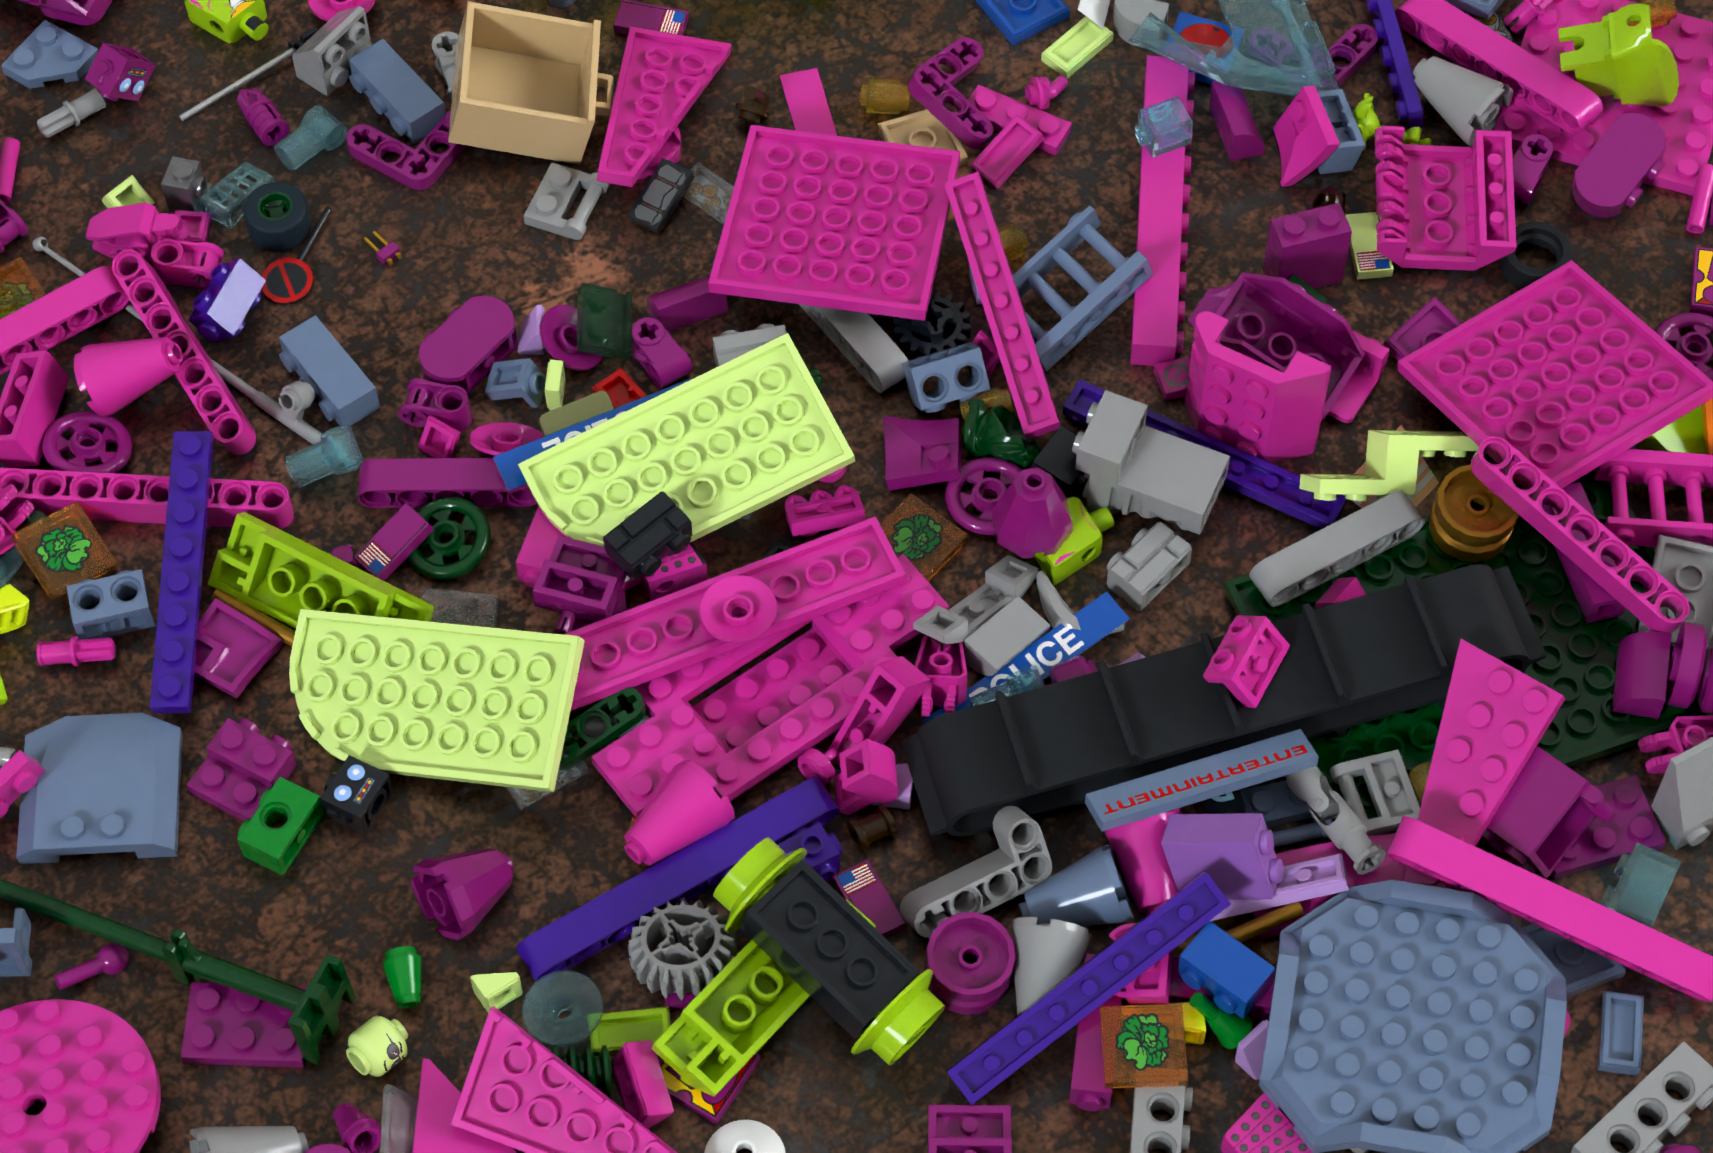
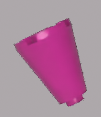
(124, 370)
(678, 815)
(1143, 860)

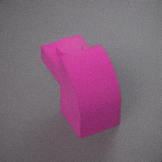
(866, 776)

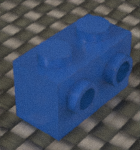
(1225, 970)

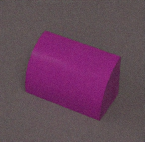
(1235, 122)
(686, 304)
(1642, 674)

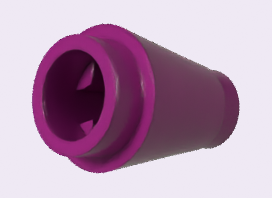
(356, 1129)

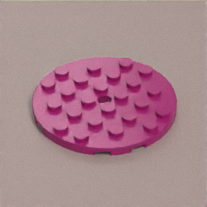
(86, 1069)

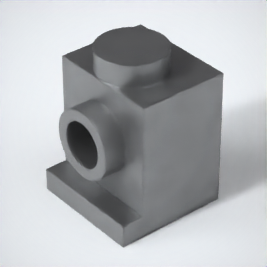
(184, 184)

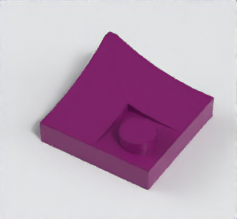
(921, 451)
(232, 648)

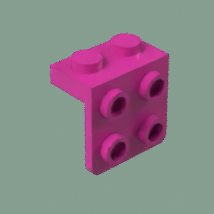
(1362, 380)

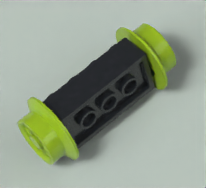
(829, 950)

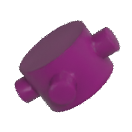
(345, 553)

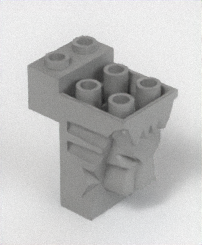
(1146, 468)

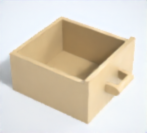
(527, 83)

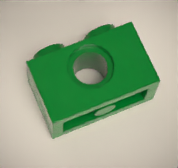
(279, 846)

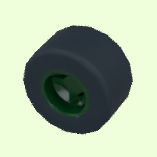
(277, 216)

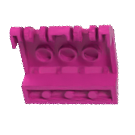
(1445, 201)
(1250, 402)

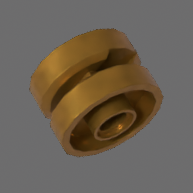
(1470, 518)

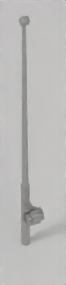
(294, 396)

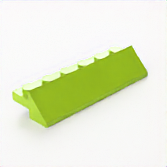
(289, 575)
(731, 1020)

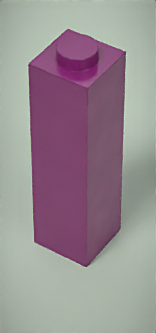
(1592, 598)
(1088, 1075)

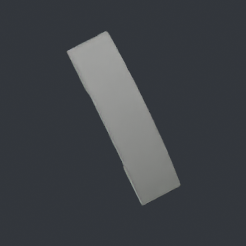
(1002, 584)

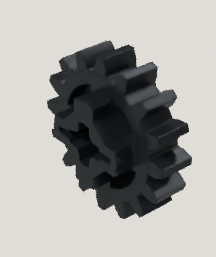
(943, 328)

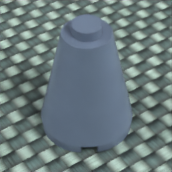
(1081, 893)

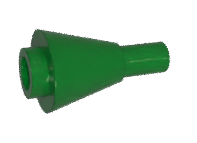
(1227, 1027)

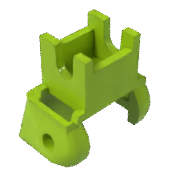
(1622, 58)

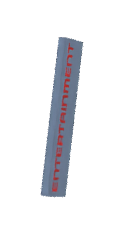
(1201, 780)

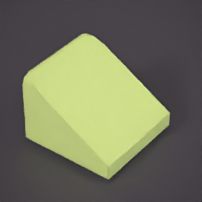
(127, 193)
(496, 988)

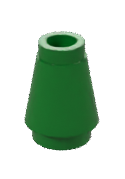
(403, 974)

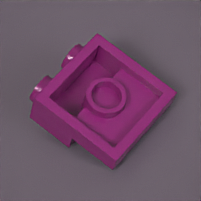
(241, 768)

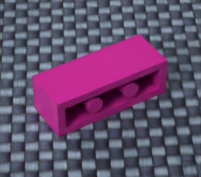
(29, 407)

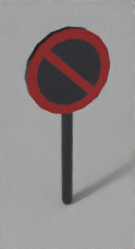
(291, 278)

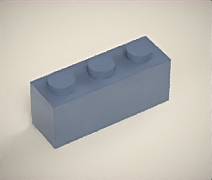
(396, 91)
(334, 376)

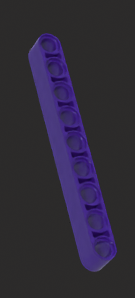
(678, 876)

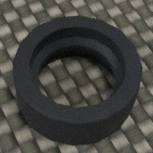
(1541, 235)

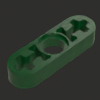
(597, 711)

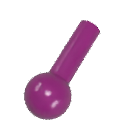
(110, 960)

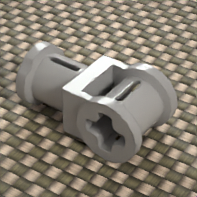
(445, 49)

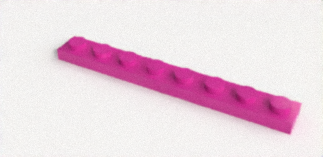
(1002, 306)

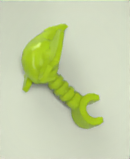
(1369, 122)

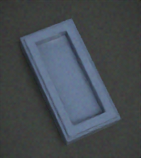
(1620, 1033)

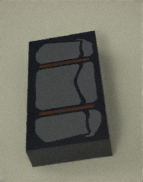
(661, 196)

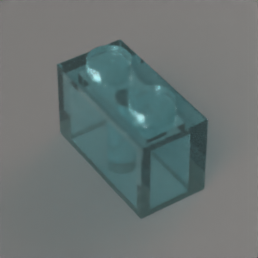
(1642, 884)

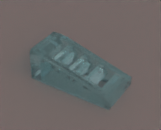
(231, 213)

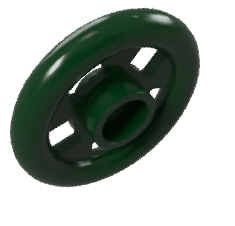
(469, 555)

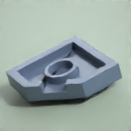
(48, 56)

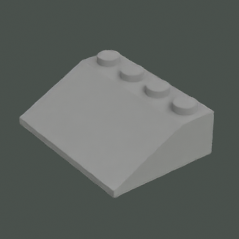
(1686, 797)

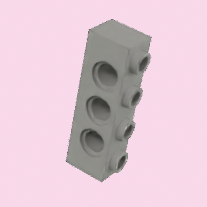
(1680, 1071)
(1153, 1134)

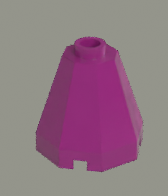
(1032, 515)
(461, 888)

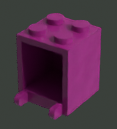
(1544, 814)

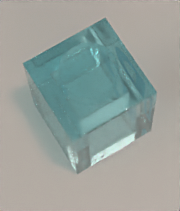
(1164, 127)

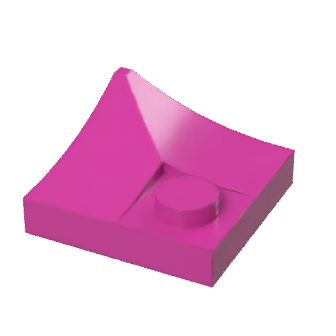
(1304, 136)

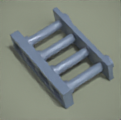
(1102, 296)

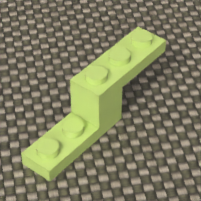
(1389, 464)

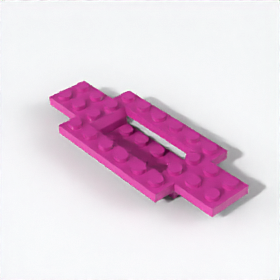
(770, 709)

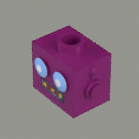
(120, 72)

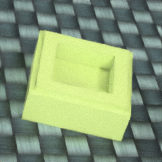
(555, 384)

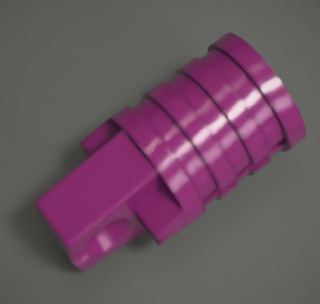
(263, 116)

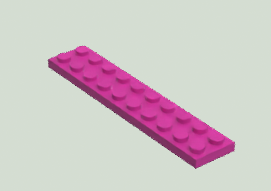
(669, 630)

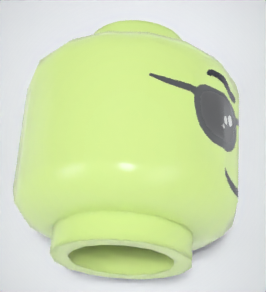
(377, 1046)

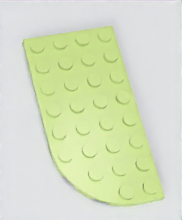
(708, 444)
(436, 696)

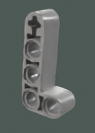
(935, 902)

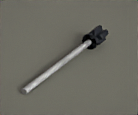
(293, 45)

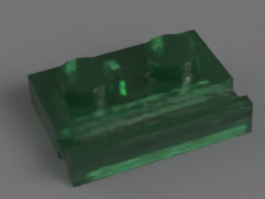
(604, 321)

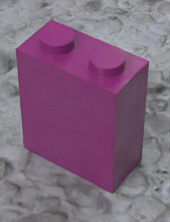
(1309, 245)

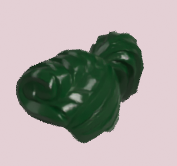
(997, 435)

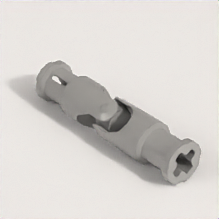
(1347, 830)

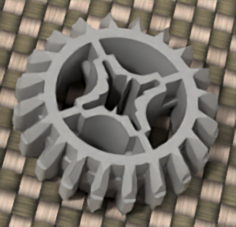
(686, 936)

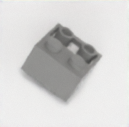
(326, 55)

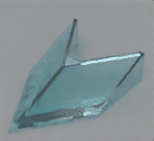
(1269, 48)

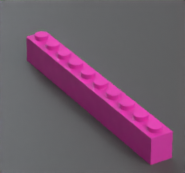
(1161, 226)

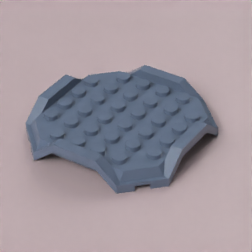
(1414, 1025)

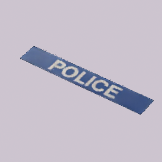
(508, 461)
(1056, 646)

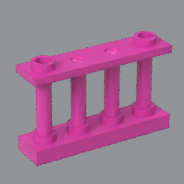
(1655, 470)

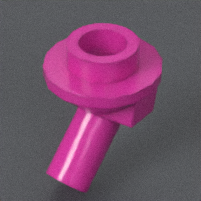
(1041, 91)

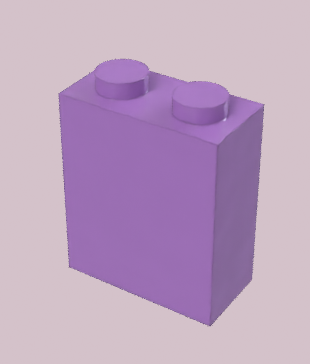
(1229, 847)

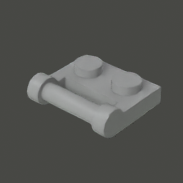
(556, 198)
(1387, 786)

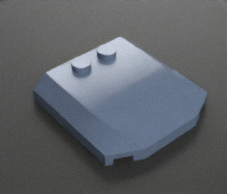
(104, 788)

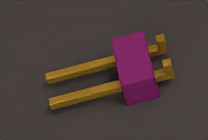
(387, 253)

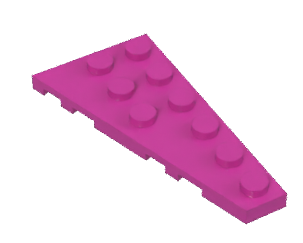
(654, 91)
(1482, 745)
(539, 1103)

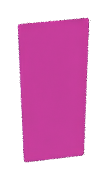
(807, 102)

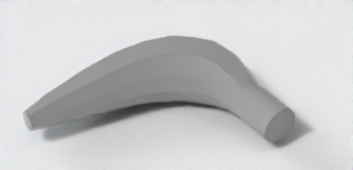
(1054, 606)

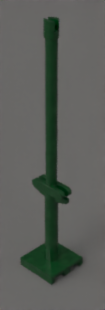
(312, 1008)

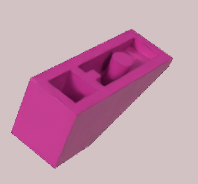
(882, 704)

